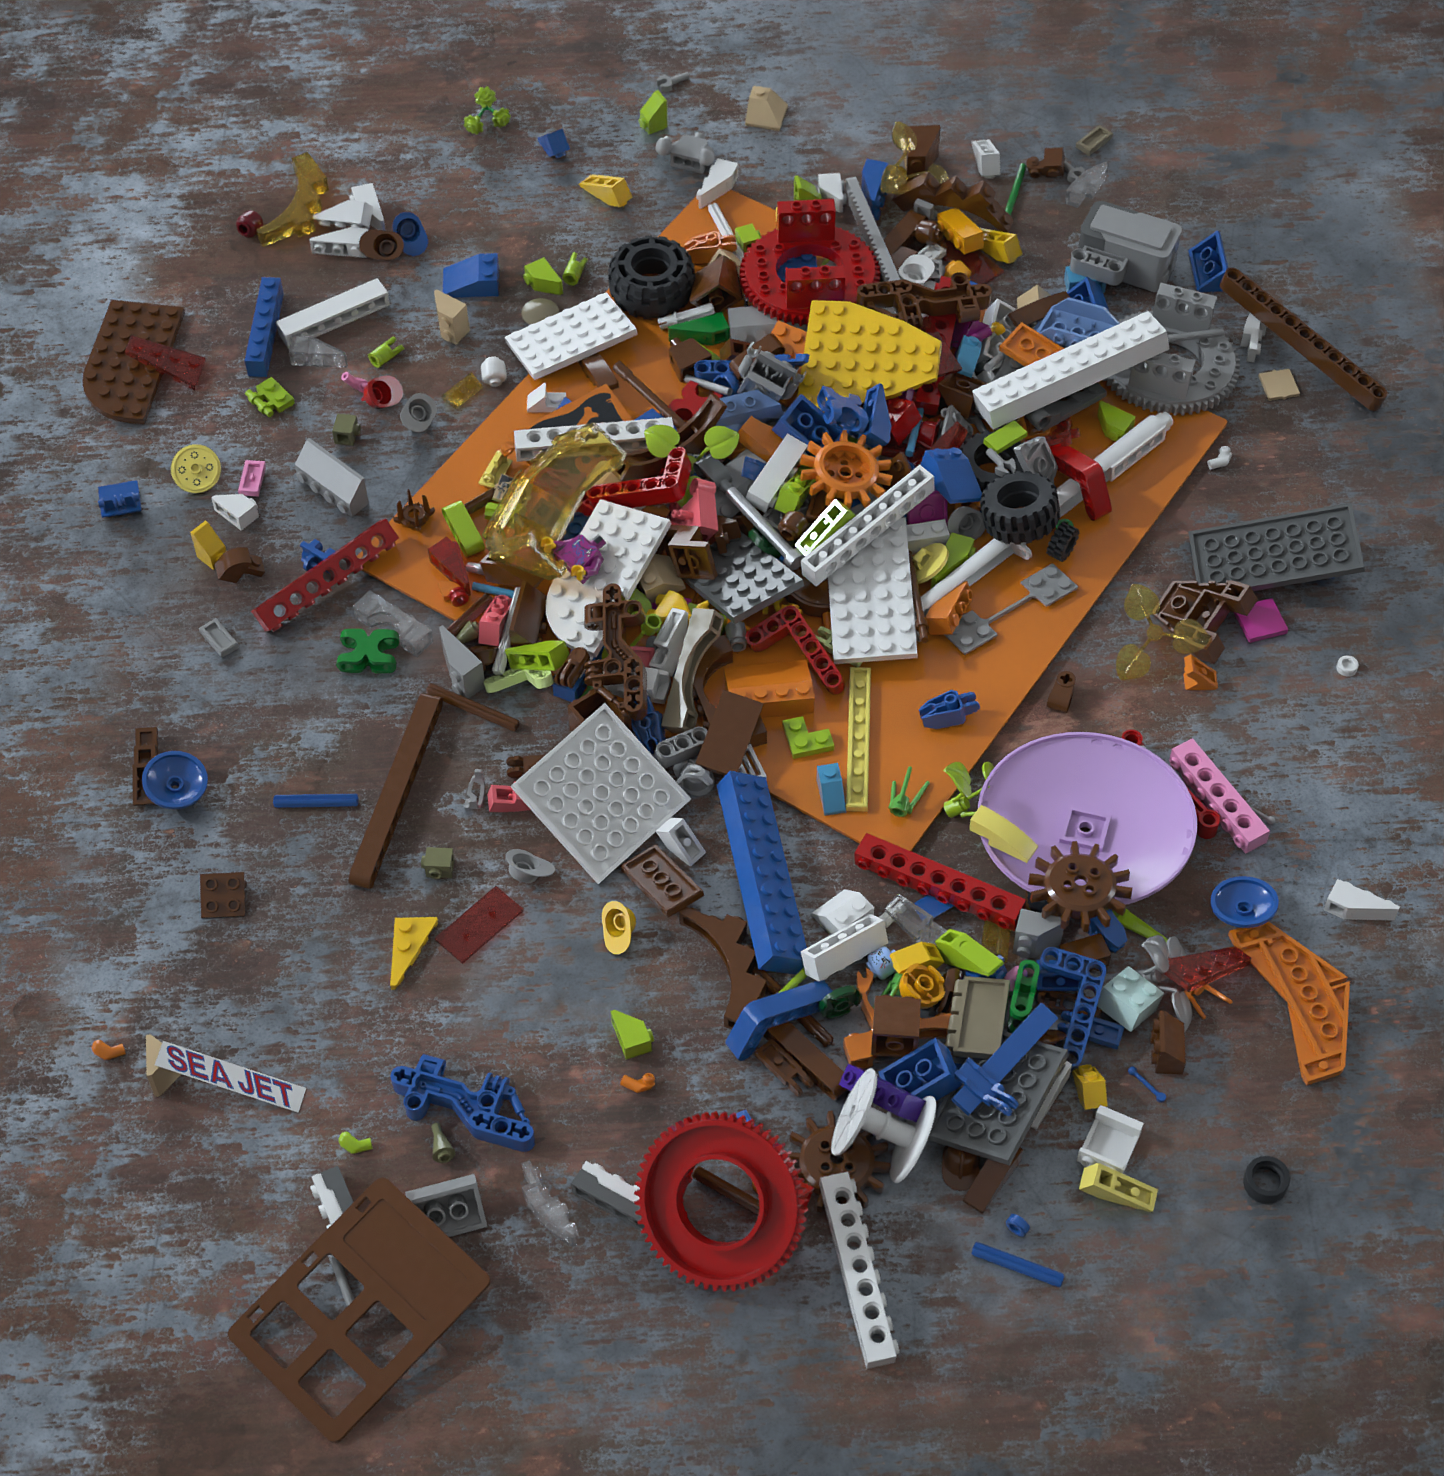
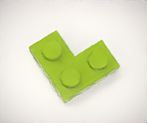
(805, 743)

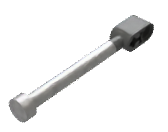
(714, 471)

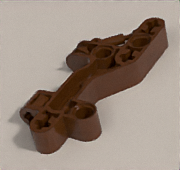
(914, 299)
(613, 620)

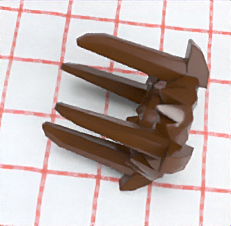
(418, 521)

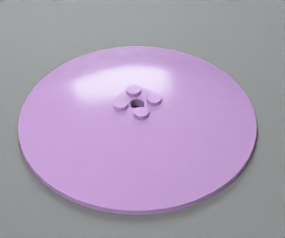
(1098, 783)

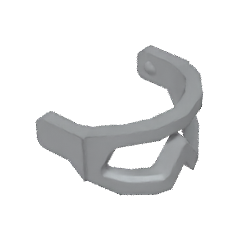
(702, 774)
(472, 802)

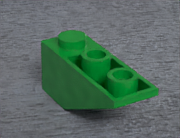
(705, 330)

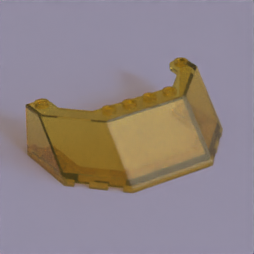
(550, 495)

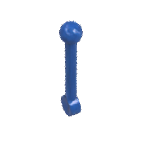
(1160, 1096)

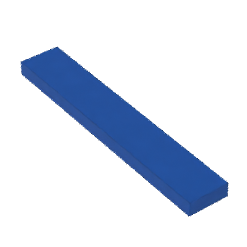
(1009, 1053)

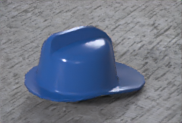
(412, 233)

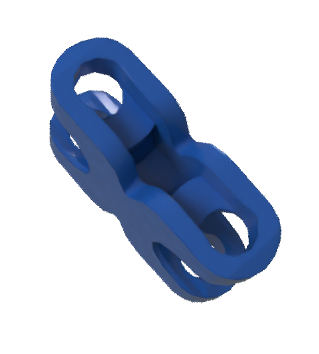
(842, 409)

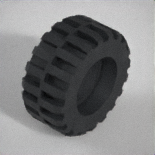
(976, 450)
(1025, 524)

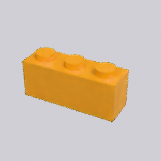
(960, 230)

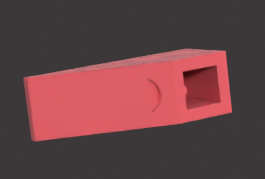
(494, 620)

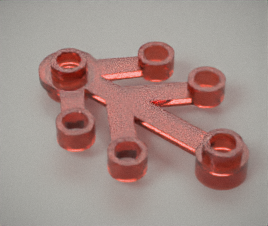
(1062, 434)

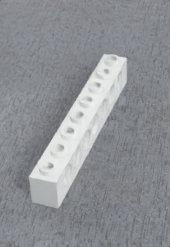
(626, 434)
(867, 525)
(873, 1353)

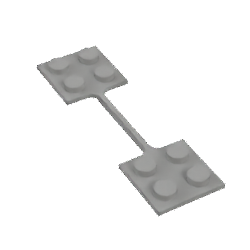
(1045, 585)

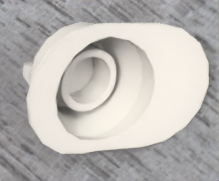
(916, 269)

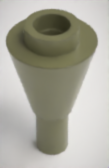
(469, 632)
(442, 1149)

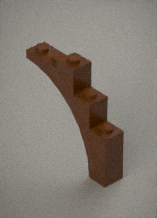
(954, 193)
(645, 465)
(739, 959)

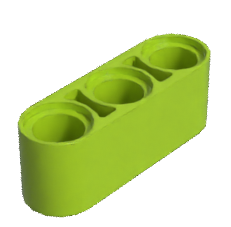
(463, 528)

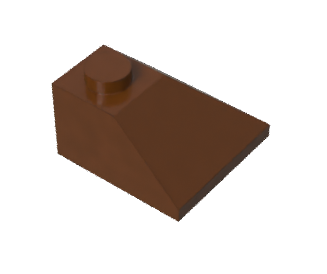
(958, 392)

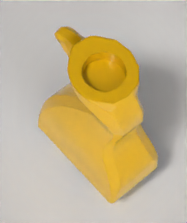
(671, 600)

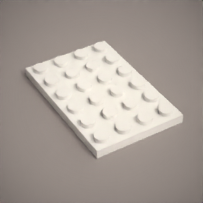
(570, 336)

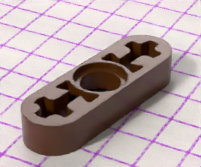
(1062, 996)

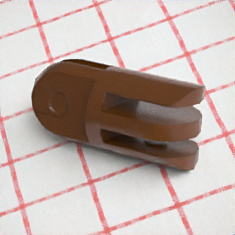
(572, 667)
(949, 984)

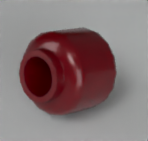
(249, 223)

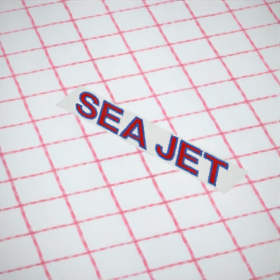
(230, 1076)

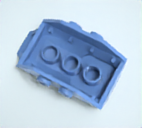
(1074, 322)
(749, 403)

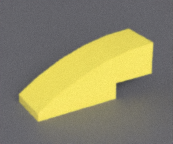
(1002, 834)

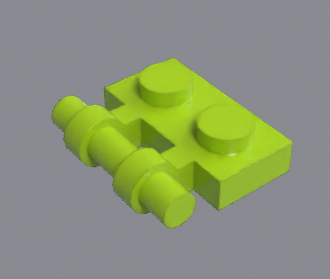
(273, 393)

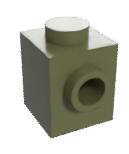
(346, 429)
(438, 862)

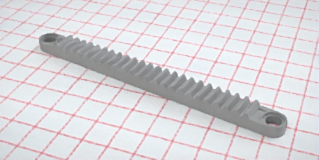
(870, 230)

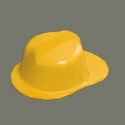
(617, 926)

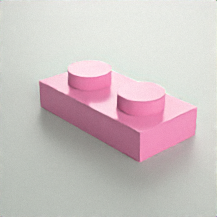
(252, 478)

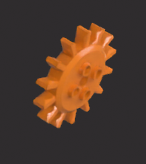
(857, 461)

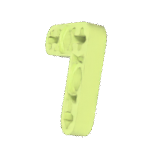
(538, 678)

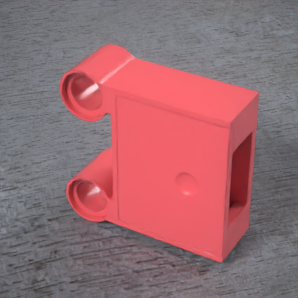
(699, 509)

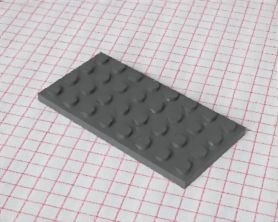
(1280, 549)

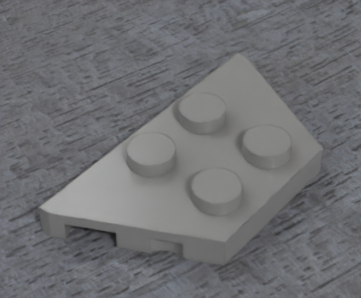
(1037, 457)

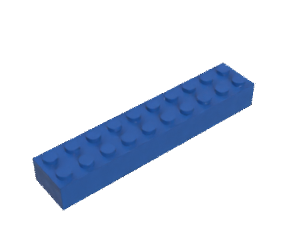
(762, 872)

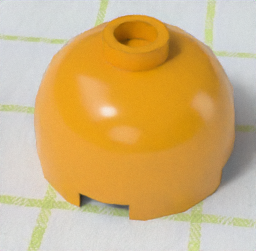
(922, 984)

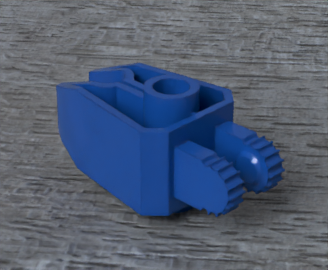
(948, 709)
(649, 727)
(1113, 935)

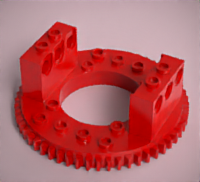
(801, 230)
(779, 1189)

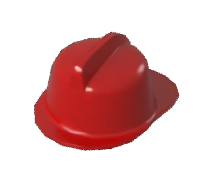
(382, 392)
(928, 433)

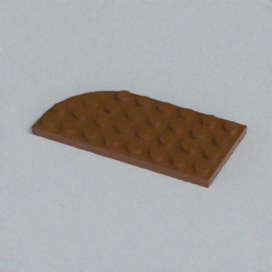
(116, 382)

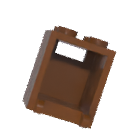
(585, 706)

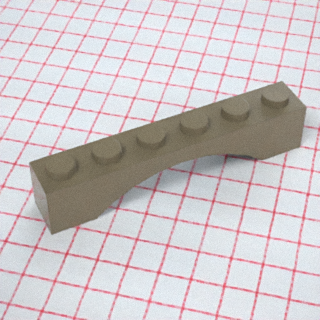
(702, 631)

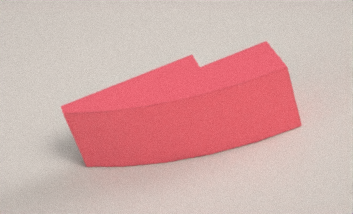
(504, 799)

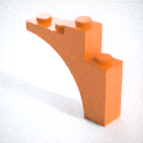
(759, 438)

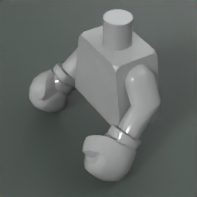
(688, 152)

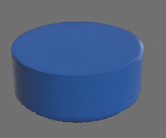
(1017, 1225)

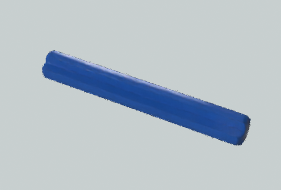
(316, 800)
(1018, 1264)

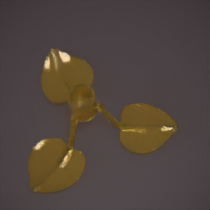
(895, 176)
(1142, 603)

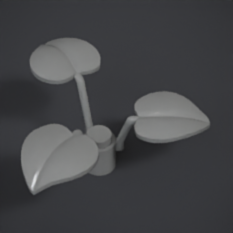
(1159, 953)

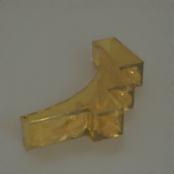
(298, 215)

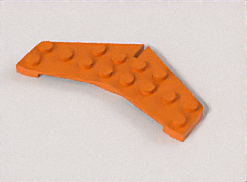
(1305, 983)

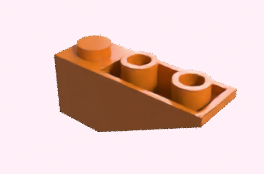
(946, 613)

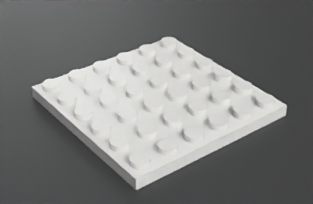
(600, 793)

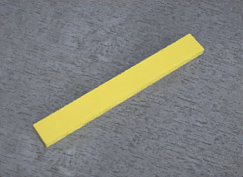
(858, 739)

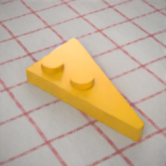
(408, 939)

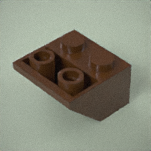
(1169, 1044)

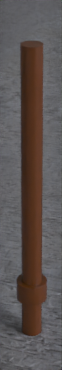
(920, 623)

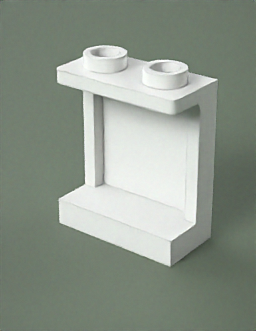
(1110, 1140)

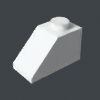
(236, 509)
(681, 840)

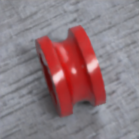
(458, 596)

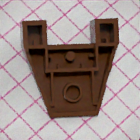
(1207, 605)

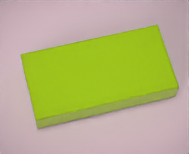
(1005, 437)

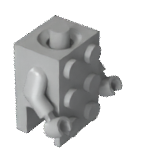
(768, 375)

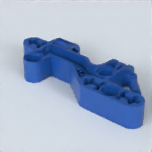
(428, 1086)

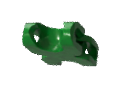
(368, 651)
(1023, 994)

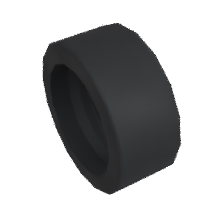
(1274, 1165)

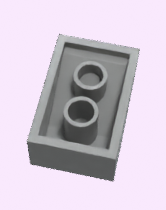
(463, 666)

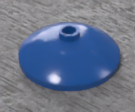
(174, 769)
(1244, 902)

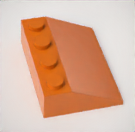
(781, 686)

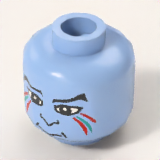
(881, 963)

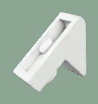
(542, 401)

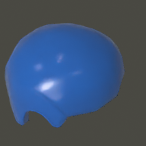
(728, 380)

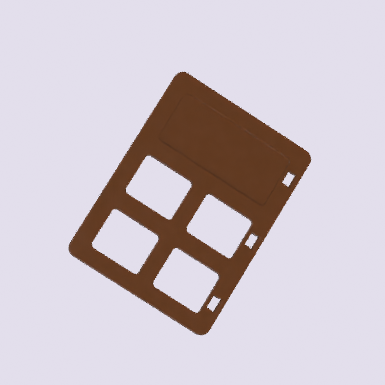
(402, 1265)

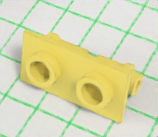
(497, 466)

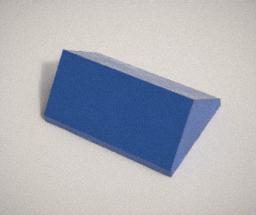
(1208, 263)

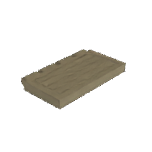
(977, 1016)

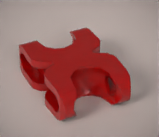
(690, 403)

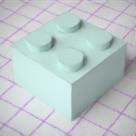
(1129, 998)

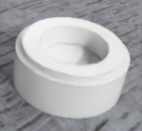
(1347, 666)

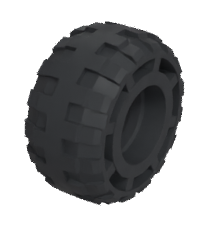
(651, 295)

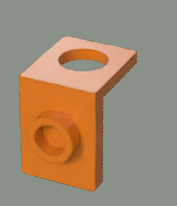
(1031, 433)

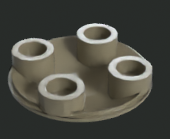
(538, 310)

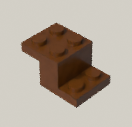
(689, 552)

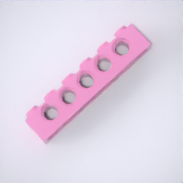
(1229, 799)

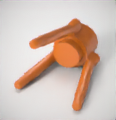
(1198, 991)

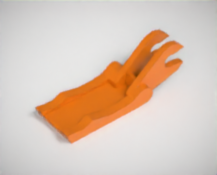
(864, 986)

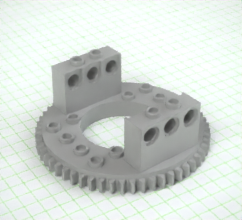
(1167, 379)

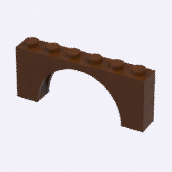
(717, 656)

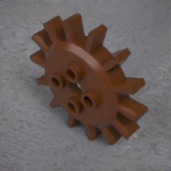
(1075, 900)
(859, 1157)

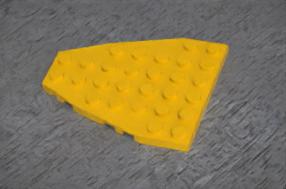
(860, 348)

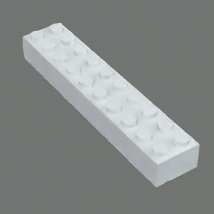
(1070, 370)

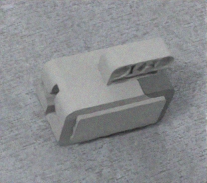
(1126, 247)

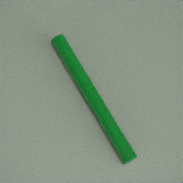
(1015, 189)

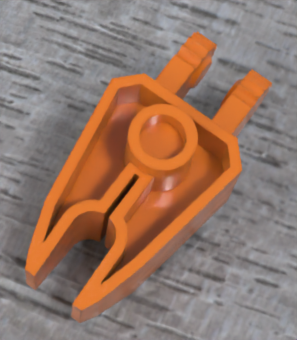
(705, 246)

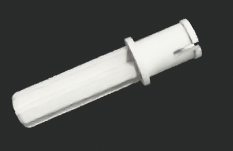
(687, 315)

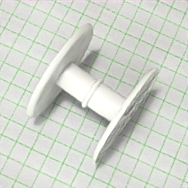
(907, 1136)

